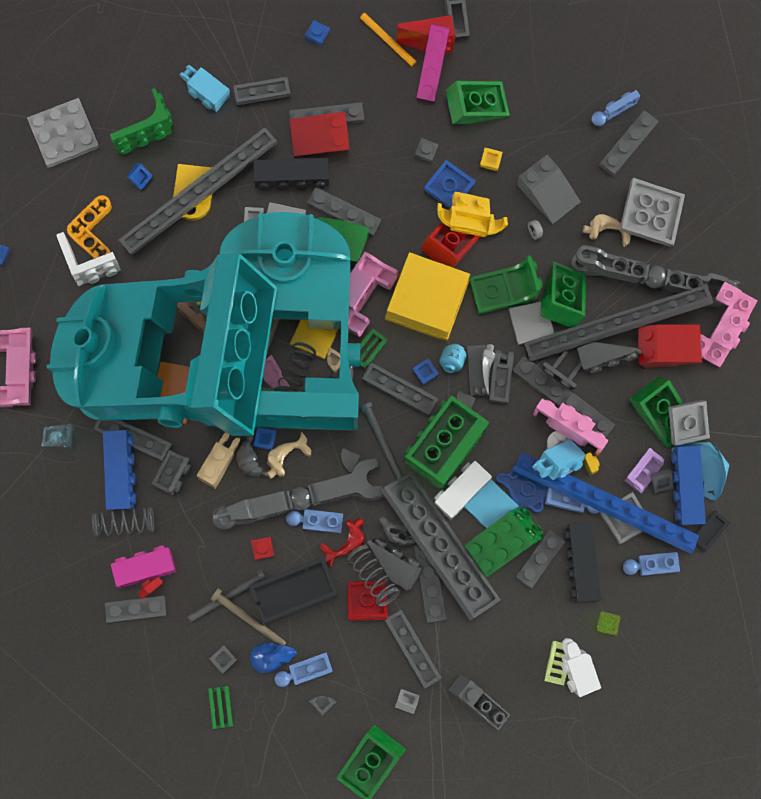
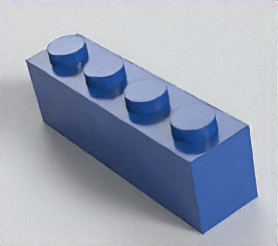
(118, 469)
(689, 486)

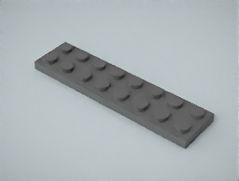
(440, 545)

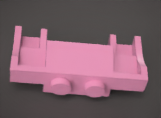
(363, 280)
(729, 326)
(18, 366)
(571, 424)

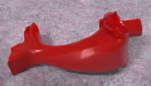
(355, 540)

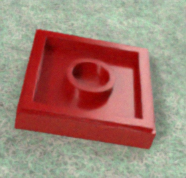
(362, 604)

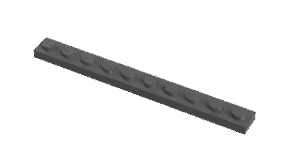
(197, 191)
(618, 323)

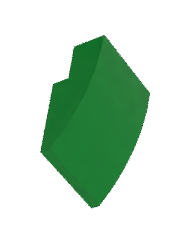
(354, 235)

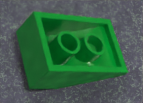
(476, 101)
(564, 295)
(653, 405)
(371, 763)

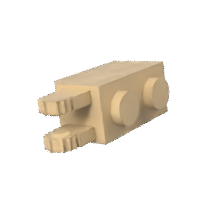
(217, 462)

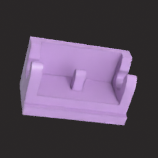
(641, 473)

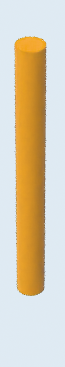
(394, 45)

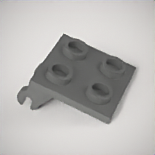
(553, 372)

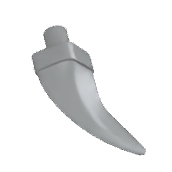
(487, 360)

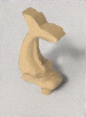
(604, 222)
(277, 455)

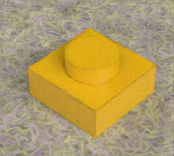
(491, 159)
(591, 464)

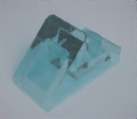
(58, 436)

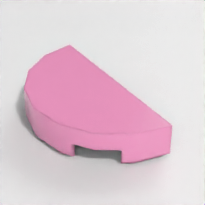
(273, 373)

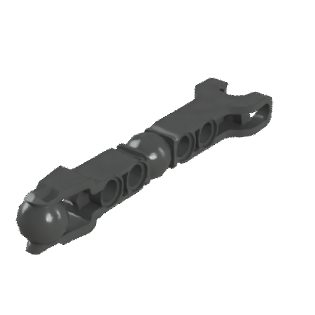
(653, 276)
(301, 498)

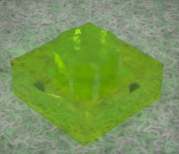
(608, 623)

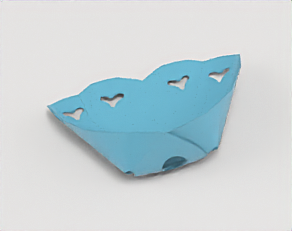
(713, 468)

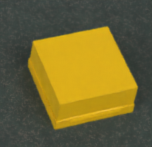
(427, 297)

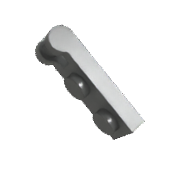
(501, 377)

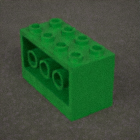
(450, 454)

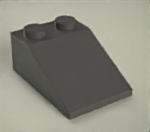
(548, 189)

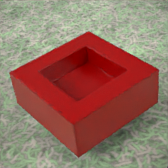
(262, 548)
(149, 586)

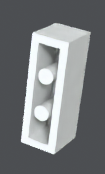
(462, 489)

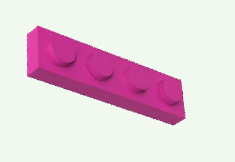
(433, 62)

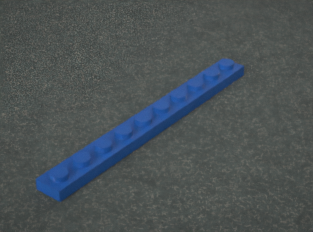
(611, 506)

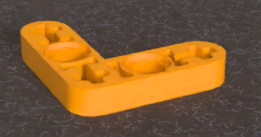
(85, 232)

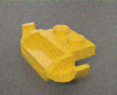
(471, 216)

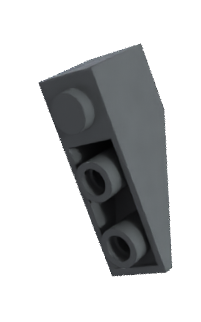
(598, 355)
(399, 568)
(479, 701)

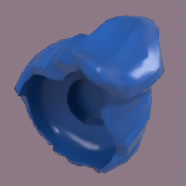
(269, 656)

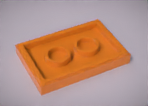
(174, 380)

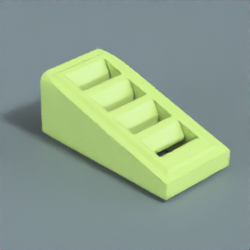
(551, 661)

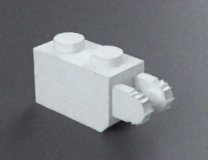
(579, 668)

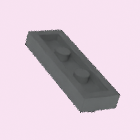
(261, 91)
(540, 559)
(135, 609)

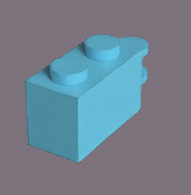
(206, 88)
(560, 460)

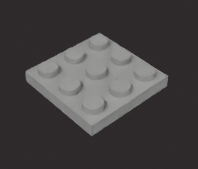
(63, 132)
(652, 212)

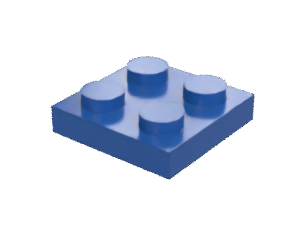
(446, 182)

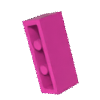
(142, 567)

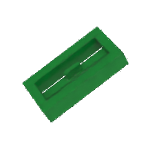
(376, 351)
(220, 706)

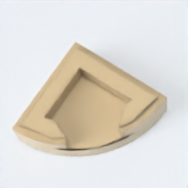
(333, 360)

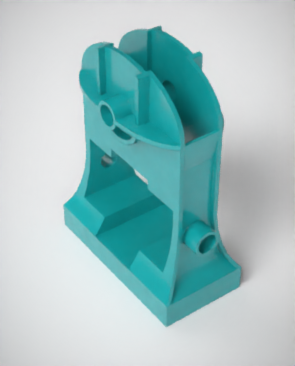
(313, 284)
(114, 337)

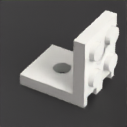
(90, 271)

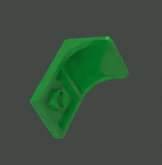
(142, 133)
(506, 287)
(504, 540)

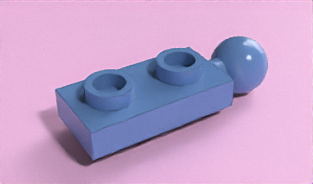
(615, 108)
(565, 502)
(316, 520)
(653, 564)
(305, 671)

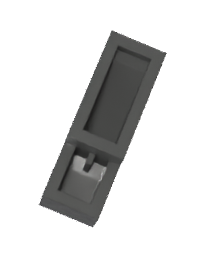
(458, 11)

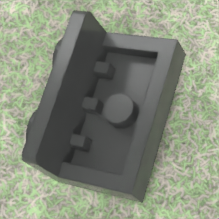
(171, 472)

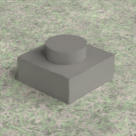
(251, 212)
(407, 701)

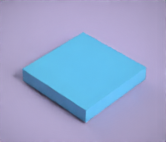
(490, 504)

